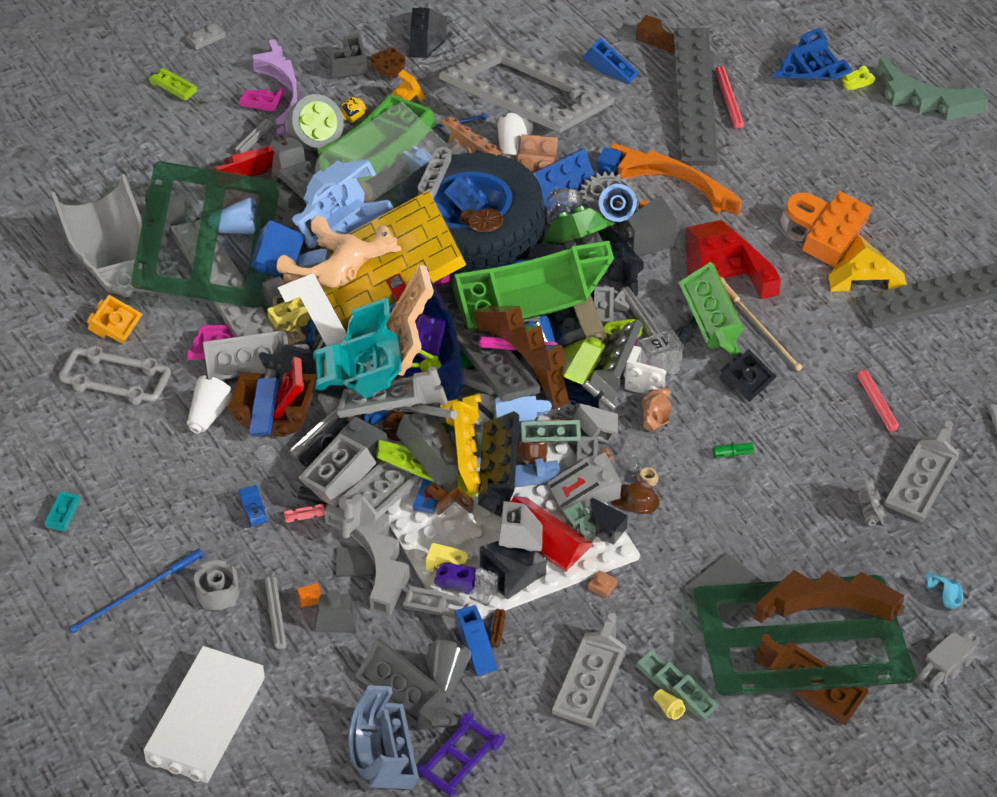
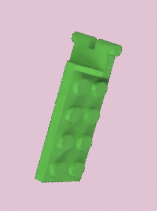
(712, 309)

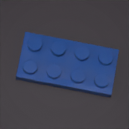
(565, 173)

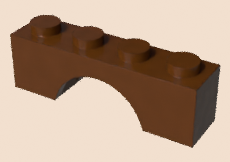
(652, 33)

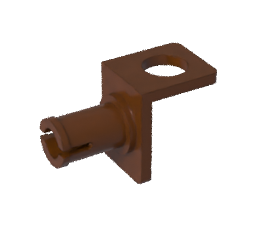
(447, 499)

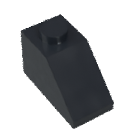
(608, 521)

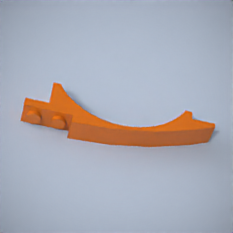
(653, 163)

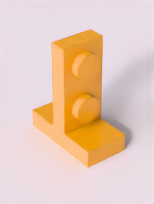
(408, 88)

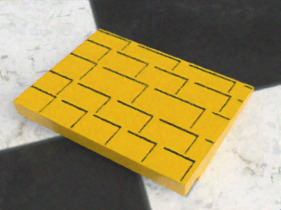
(422, 241)

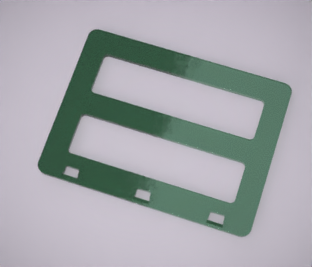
(151, 237)
(730, 683)

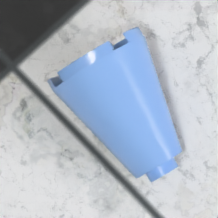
(608, 201)
(239, 217)

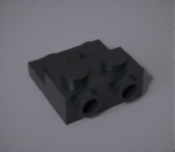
(747, 375)

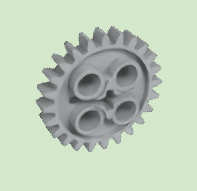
(594, 186)

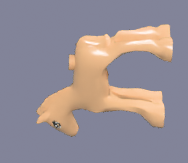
(347, 259)

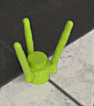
(427, 363)

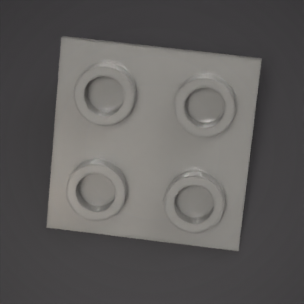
(870, 504)

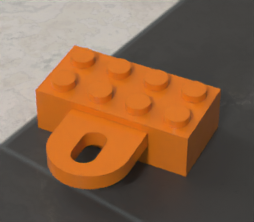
(831, 224)

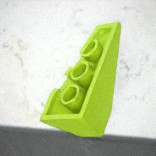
(582, 359)

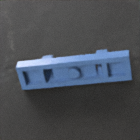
(544, 471)

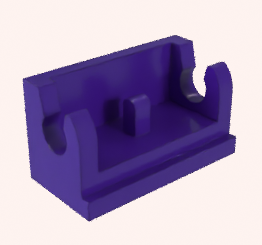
(430, 333)

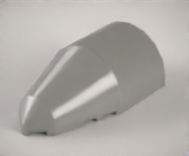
(105, 236)

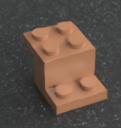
(537, 151)

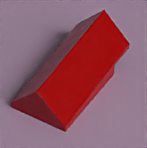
(248, 163)
(559, 542)

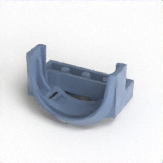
(389, 719)

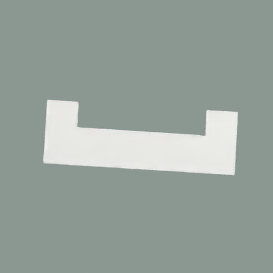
(318, 307)

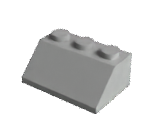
(337, 469)

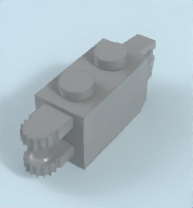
(949, 657)

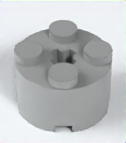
(216, 585)

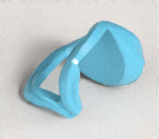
(952, 591)

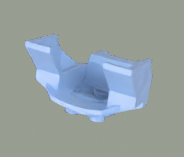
(339, 199)

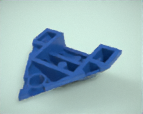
(812, 60)

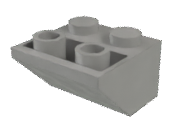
(519, 528)

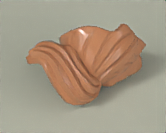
(656, 408)

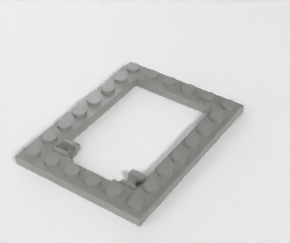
(588, 104)

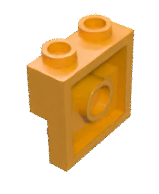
(113, 319)

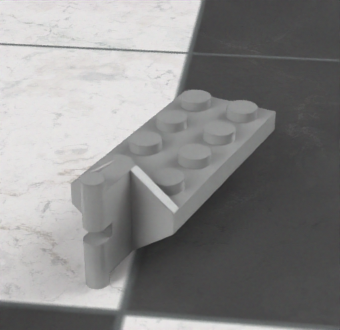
(240, 354)
(407, 391)
(923, 475)
(374, 495)
(591, 676)

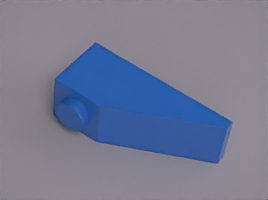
(608, 61)

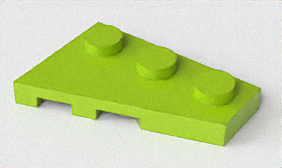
(400, 457)

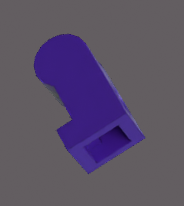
(456, 577)

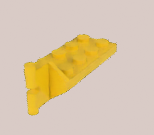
(464, 424)

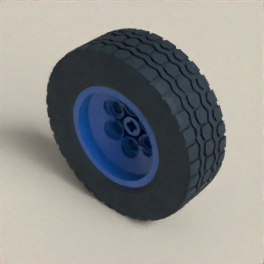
(509, 189)

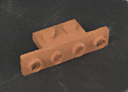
(466, 138)

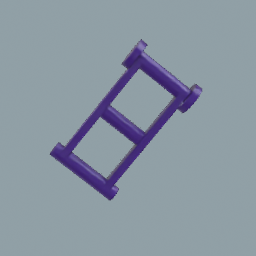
(466, 722)

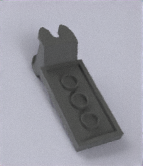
(290, 165)
(176, 214)

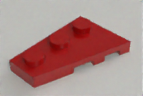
(291, 387)

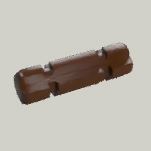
(497, 627)

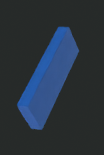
(264, 407)

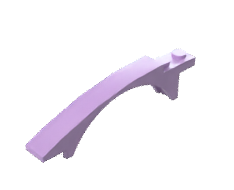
(278, 67)

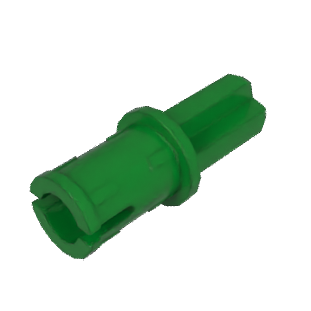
(732, 450)

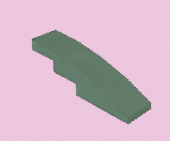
(675, 683)

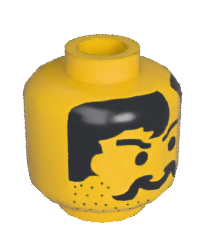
(352, 109)

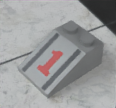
(585, 480)

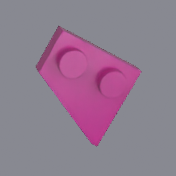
(261, 99)

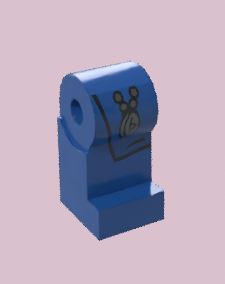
(252, 505)

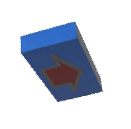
(425, 502)

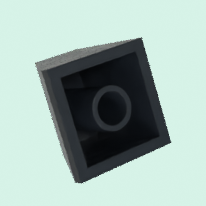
(513, 566)

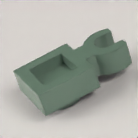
(579, 518)

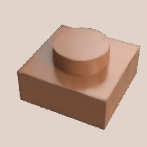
(602, 584)

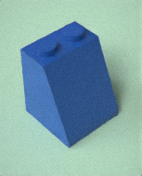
(272, 243)

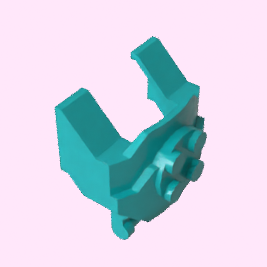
(366, 356)

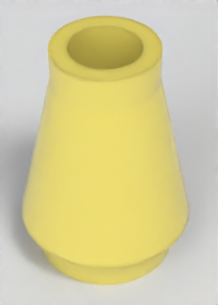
(671, 706)

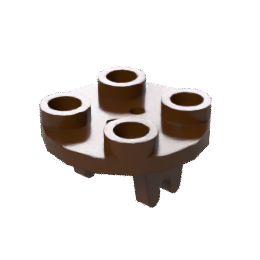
(388, 62)

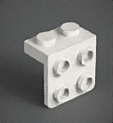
(642, 377)

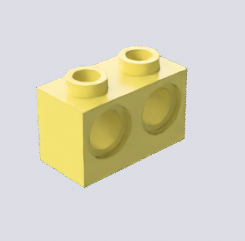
(289, 315)

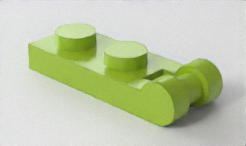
(173, 84)

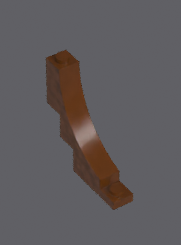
(801, 593)

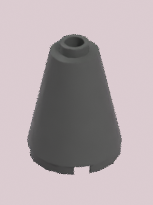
(447, 664)

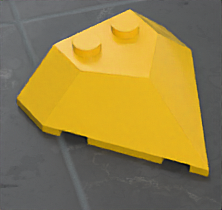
(864, 263)

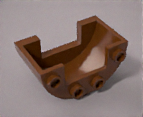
(293, 419)

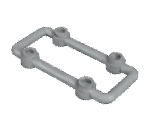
(95, 355)

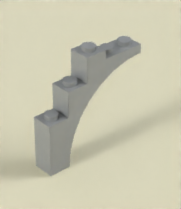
(383, 550)

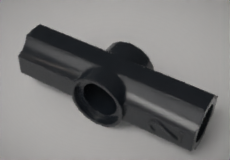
(309, 454)

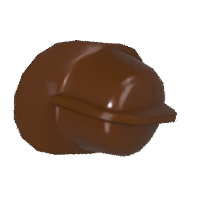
(530, 451)
(638, 498)

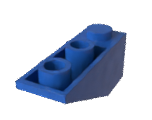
(475, 638)

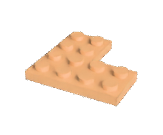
(405, 313)

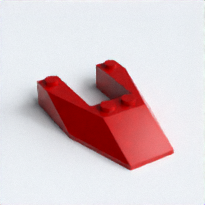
(730, 255)

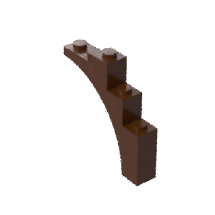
(529, 341)

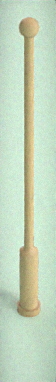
(736, 299)

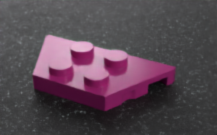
(207, 333)

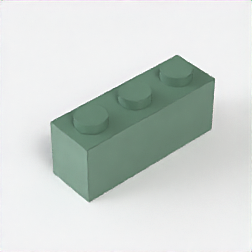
(549, 431)

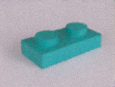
(62, 511)

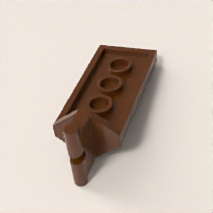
(836, 702)

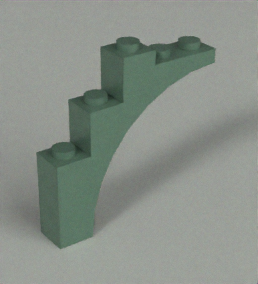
(925, 97)

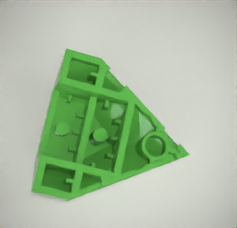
(575, 225)

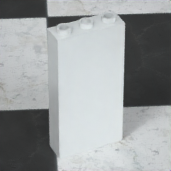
(204, 714)

